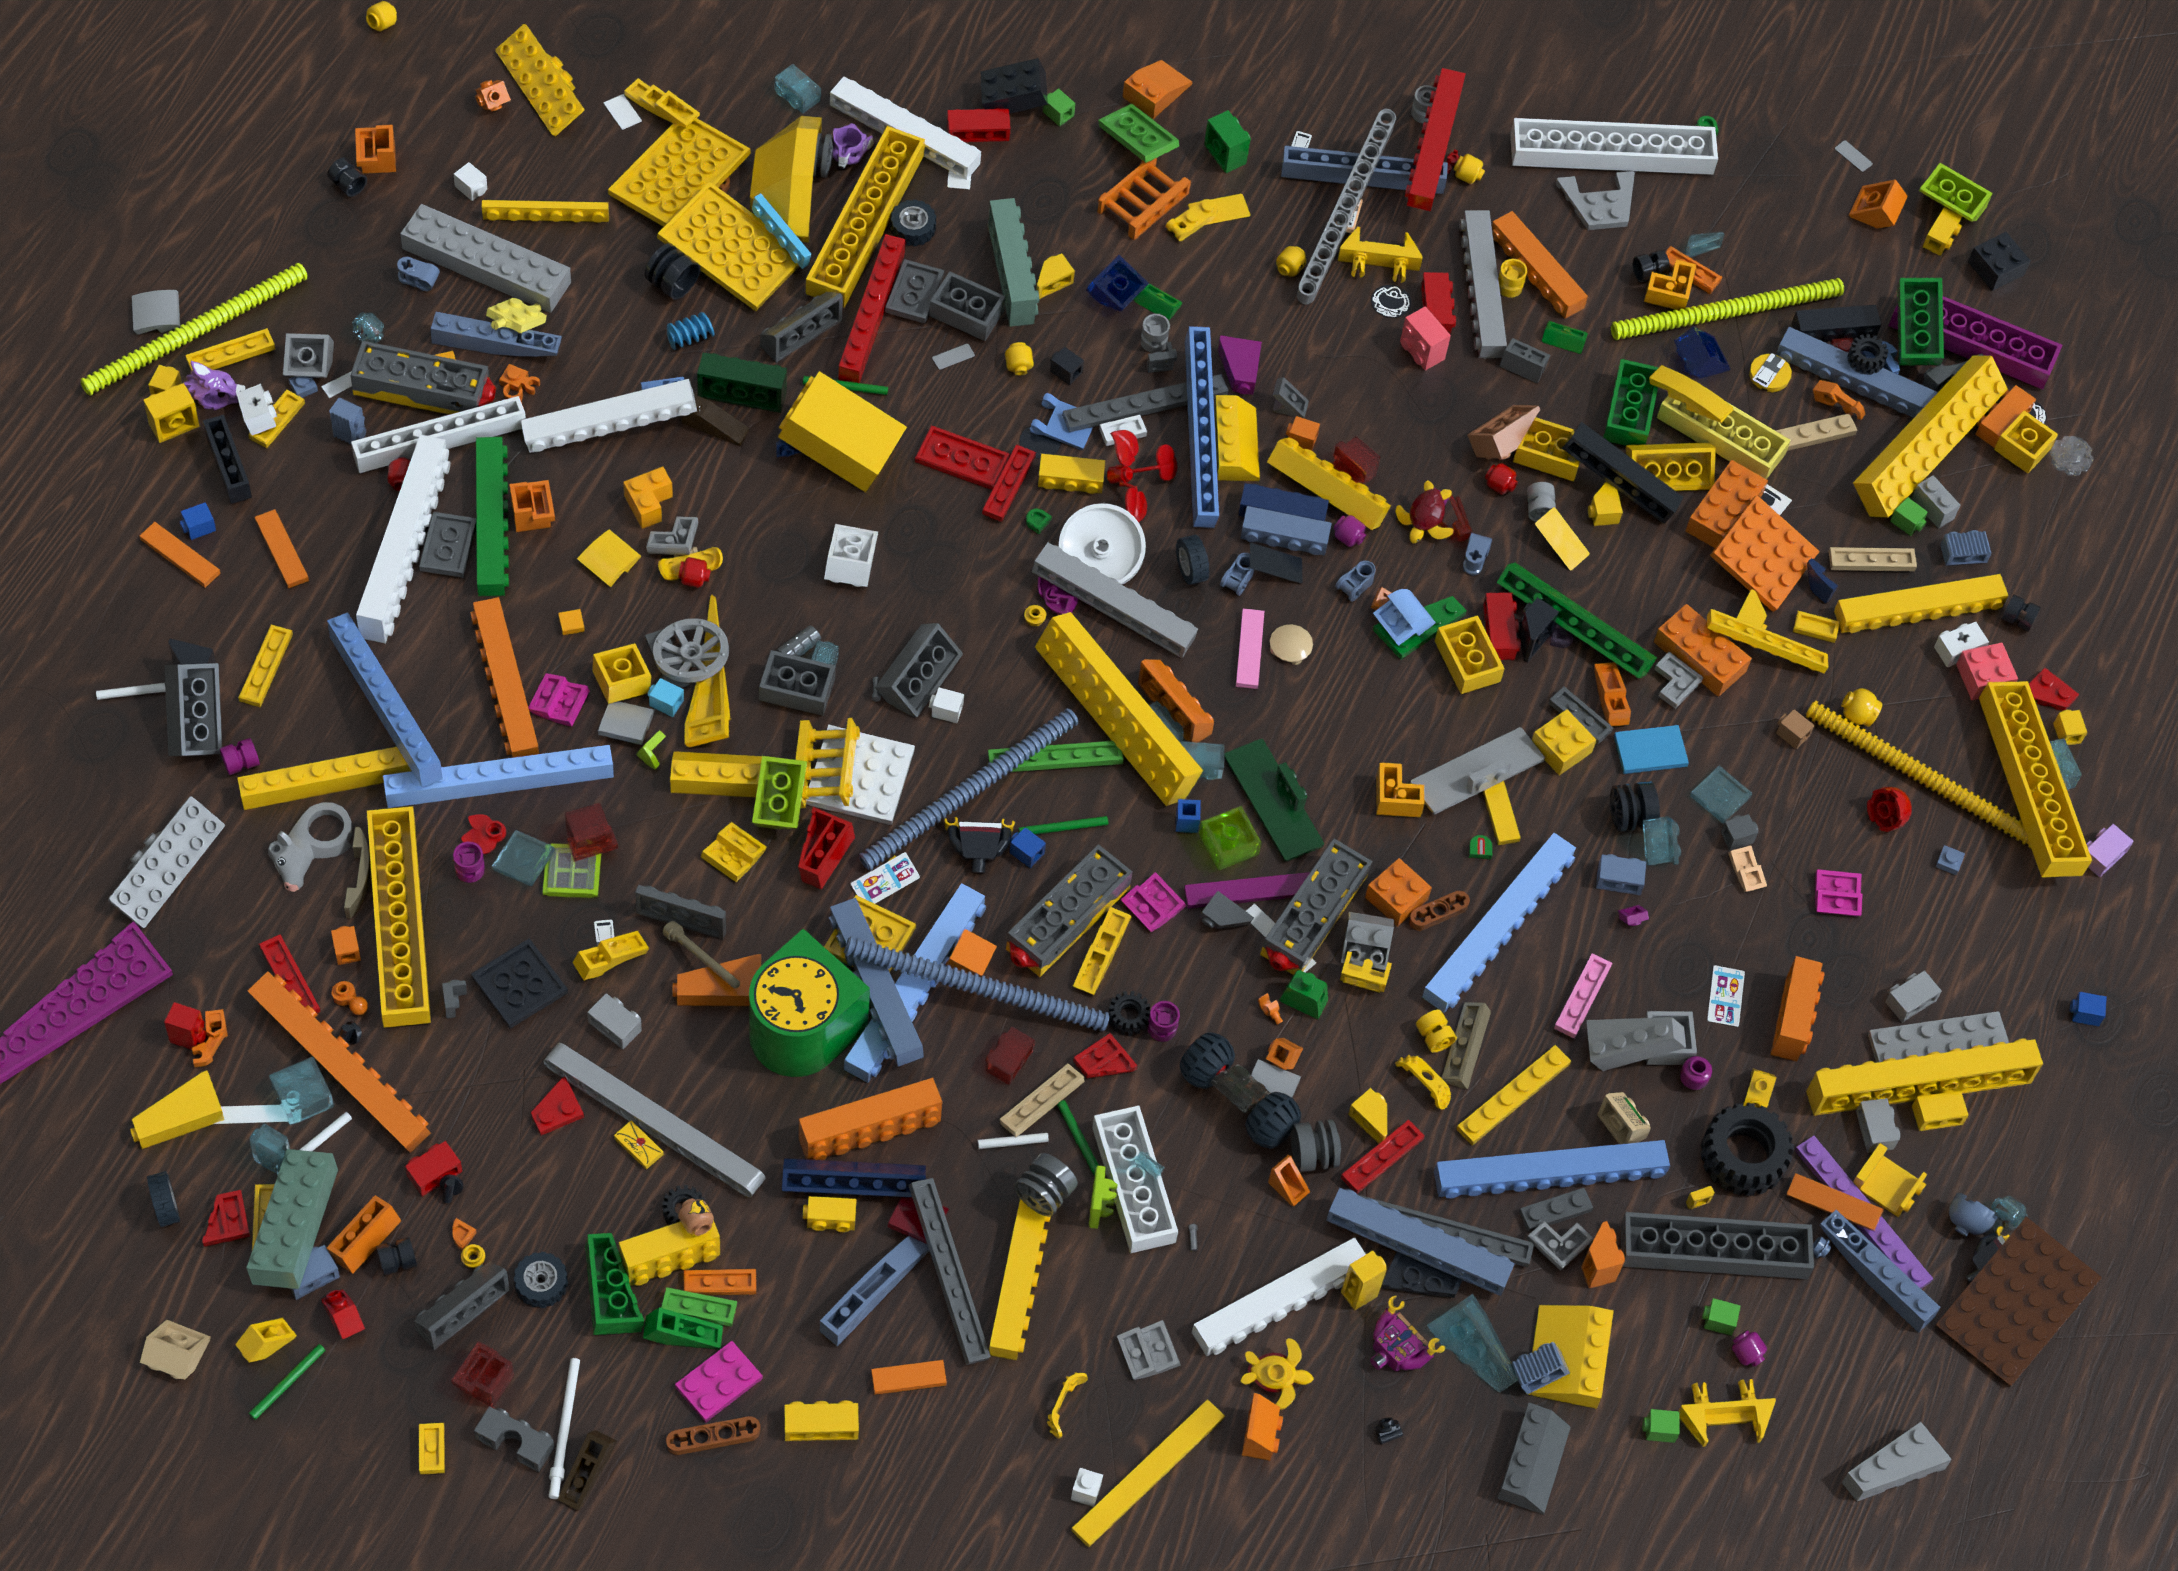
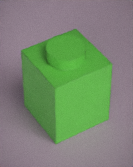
(1059, 107)
(1909, 516)
(1721, 1316)
(1661, 1425)

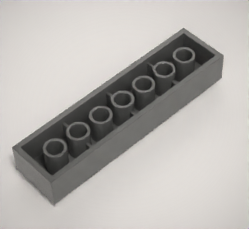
(1717, 1245)

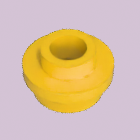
(1035, 620)
(470, 1250)

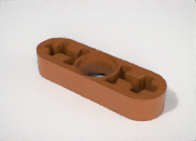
(1444, 902)

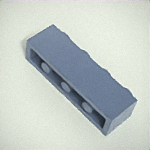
(1285, 530)

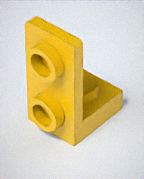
(1760, 1088)

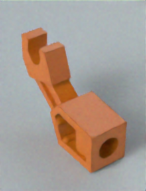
(1831, 393)
(213, 1020)

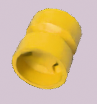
(1512, 277)
(1435, 1030)

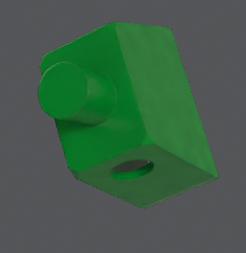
(1306, 994)

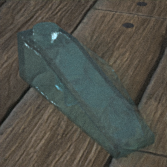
(1473, 1339)

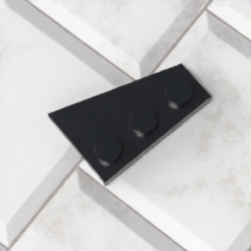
(1417, 1277)

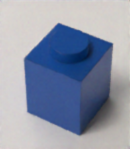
(197, 521)
(1188, 815)
(1027, 847)
(2088, 1008)

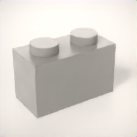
(1936, 500)
(1912, 996)
(614, 1020)
(1877, 1124)

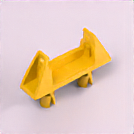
(1380, 254)
(1705, 1413)

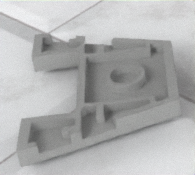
(1601, 208)

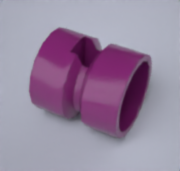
(239, 756)
(469, 862)
(1163, 1021)

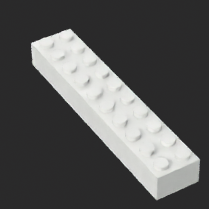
(1613, 146)
(402, 539)

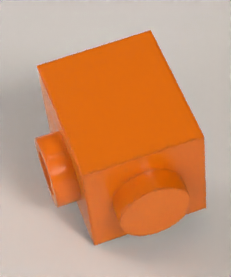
(1284, 1053)

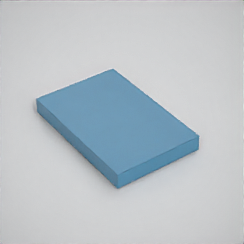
(1651, 749)

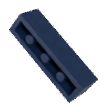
(1283, 502)

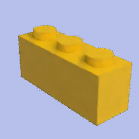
(1071, 473)
(1364, 1280)
(821, 1421)

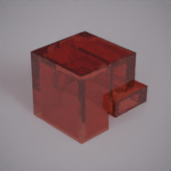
(1356, 460)
(589, 832)
(484, 1374)

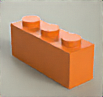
(2004, 414)
(363, 1234)

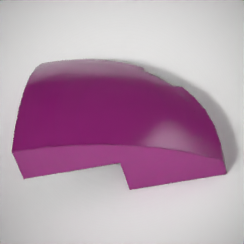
(1056, 598)

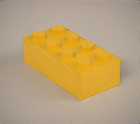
(665, 1251)

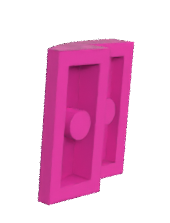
(558, 699)
(1838, 893)
(1153, 902)

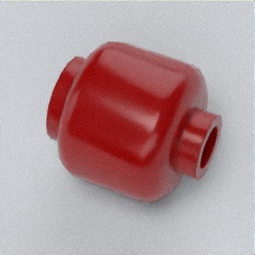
(397, 471)
(1501, 478)
(694, 572)

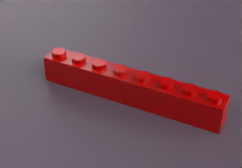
(1435, 140)
(872, 309)

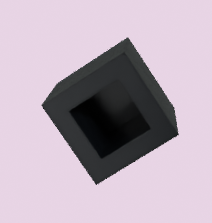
(1066, 365)

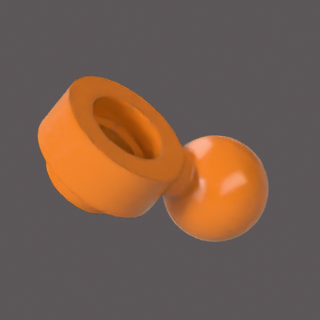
(357, 1005)

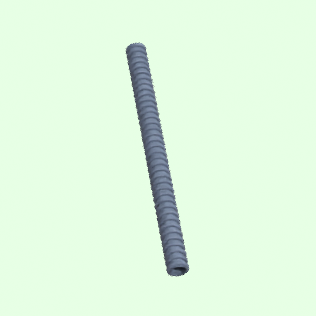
(968, 789)
(976, 984)

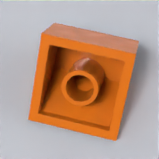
(1879, 204)
(1261, 1428)

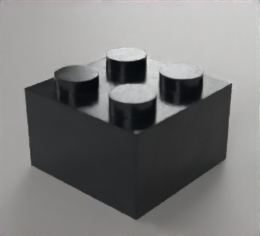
(1999, 261)

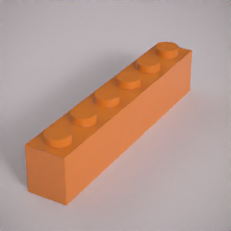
(1541, 266)

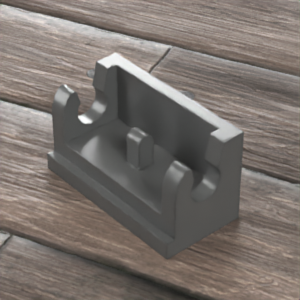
(1524, 360)

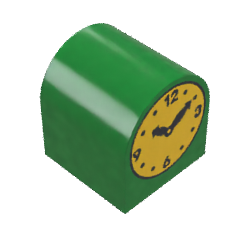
(804, 1008)

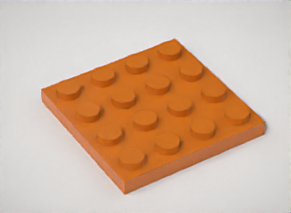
(1764, 553)

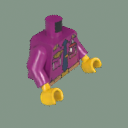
(1400, 1343)

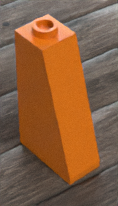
(706, 988)

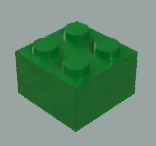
(1227, 141)

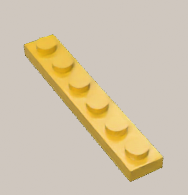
(545, 211)
(1767, 641)
(1513, 1095)

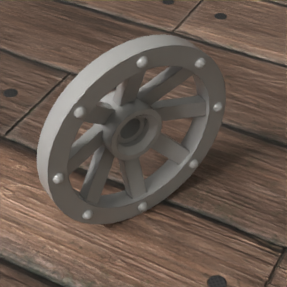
(691, 652)

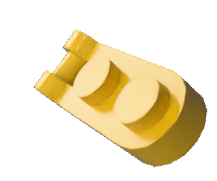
(1193, 219)

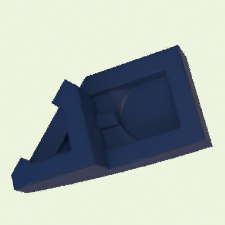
(1819, 583)

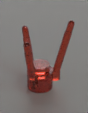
(1461, 527)

